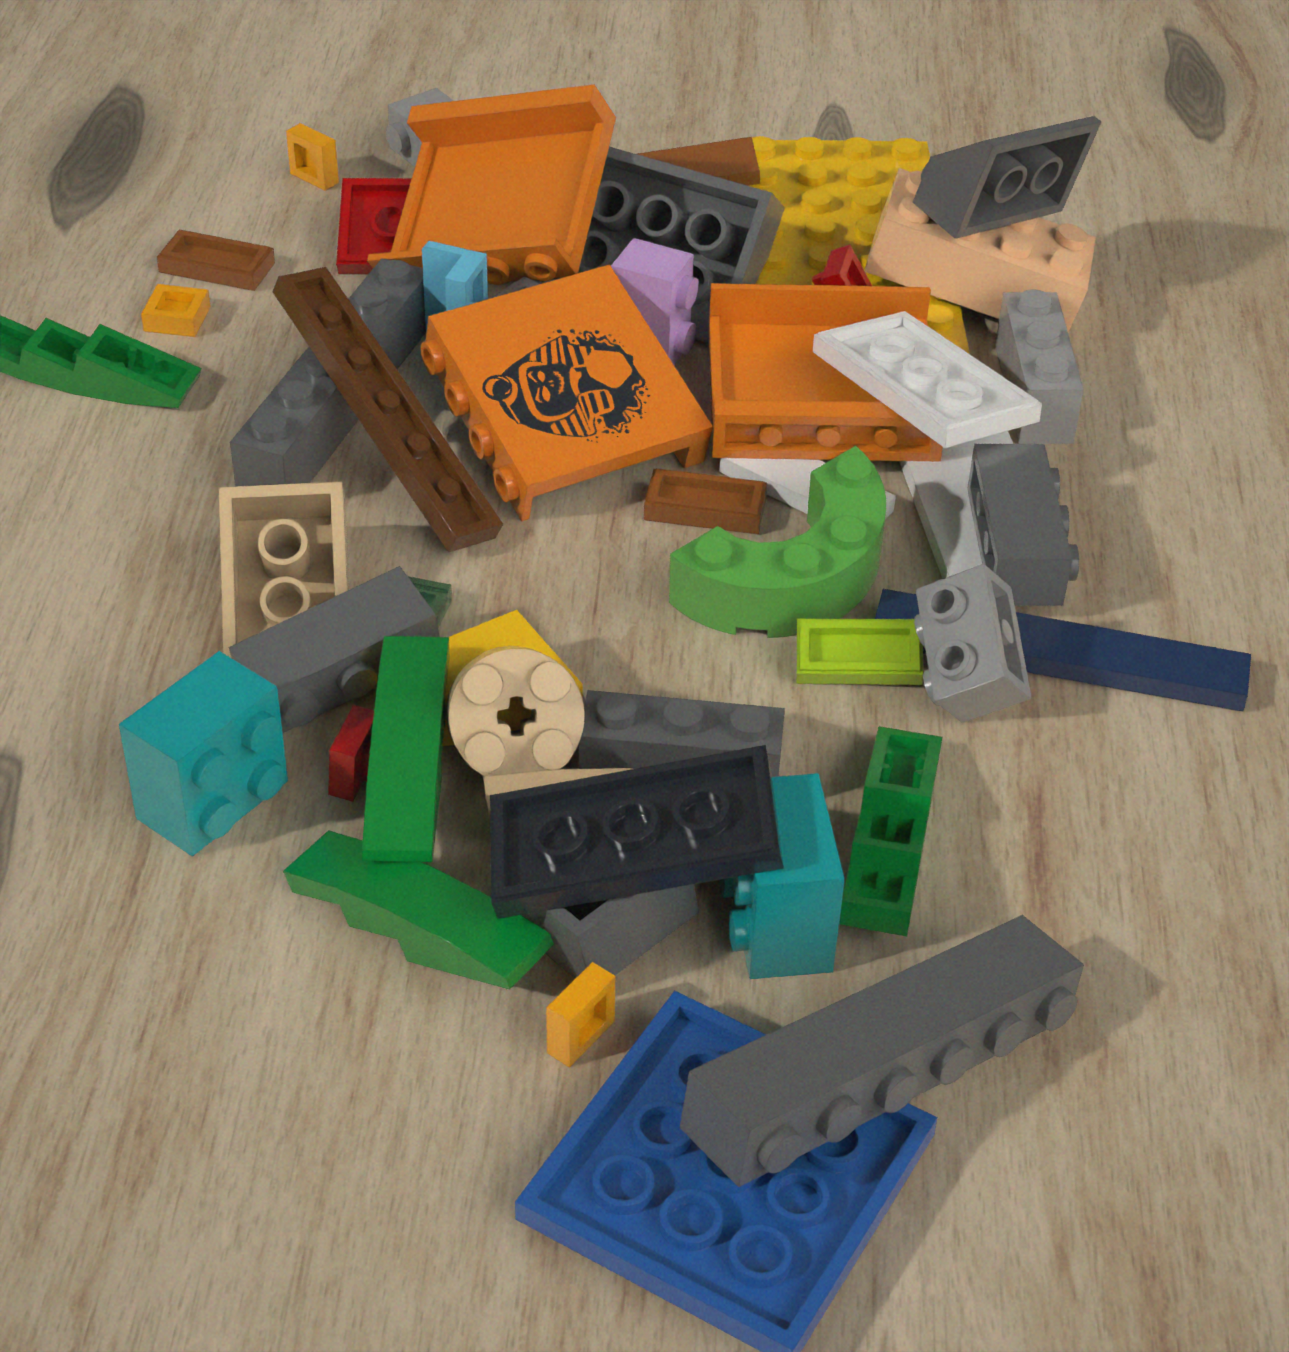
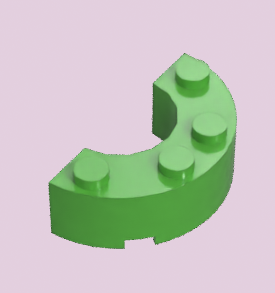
(811, 576)

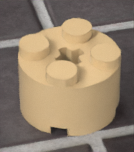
(542, 685)

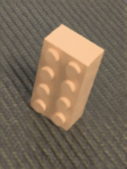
(982, 265)

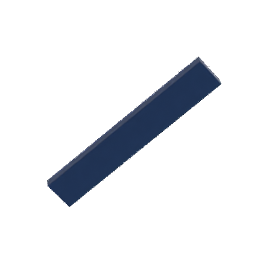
(1117, 657)

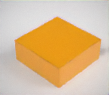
(312, 156)
(175, 310)
(580, 1014)

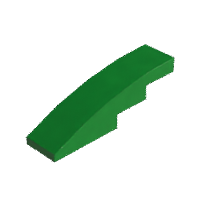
(97, 366)
(406, 750)
(891, 832)
(426, 910)

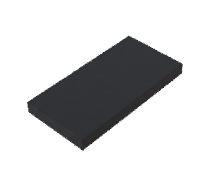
(633, 832)

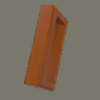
(216, 260)
(705, 501)

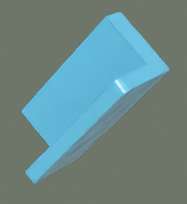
(452, 277)

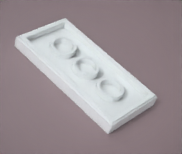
(926, 379)
(944, 504)

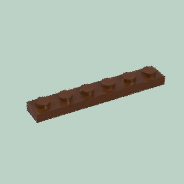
(387, 409)

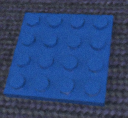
(667, 1218)

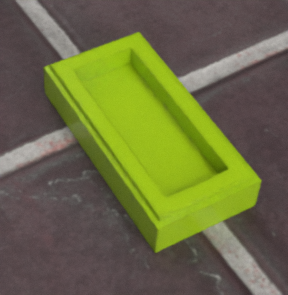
(858, 652)

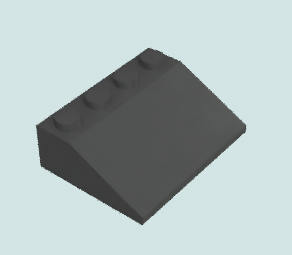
(686, 210)

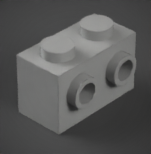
(971, 644)

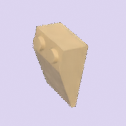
(279, 553)

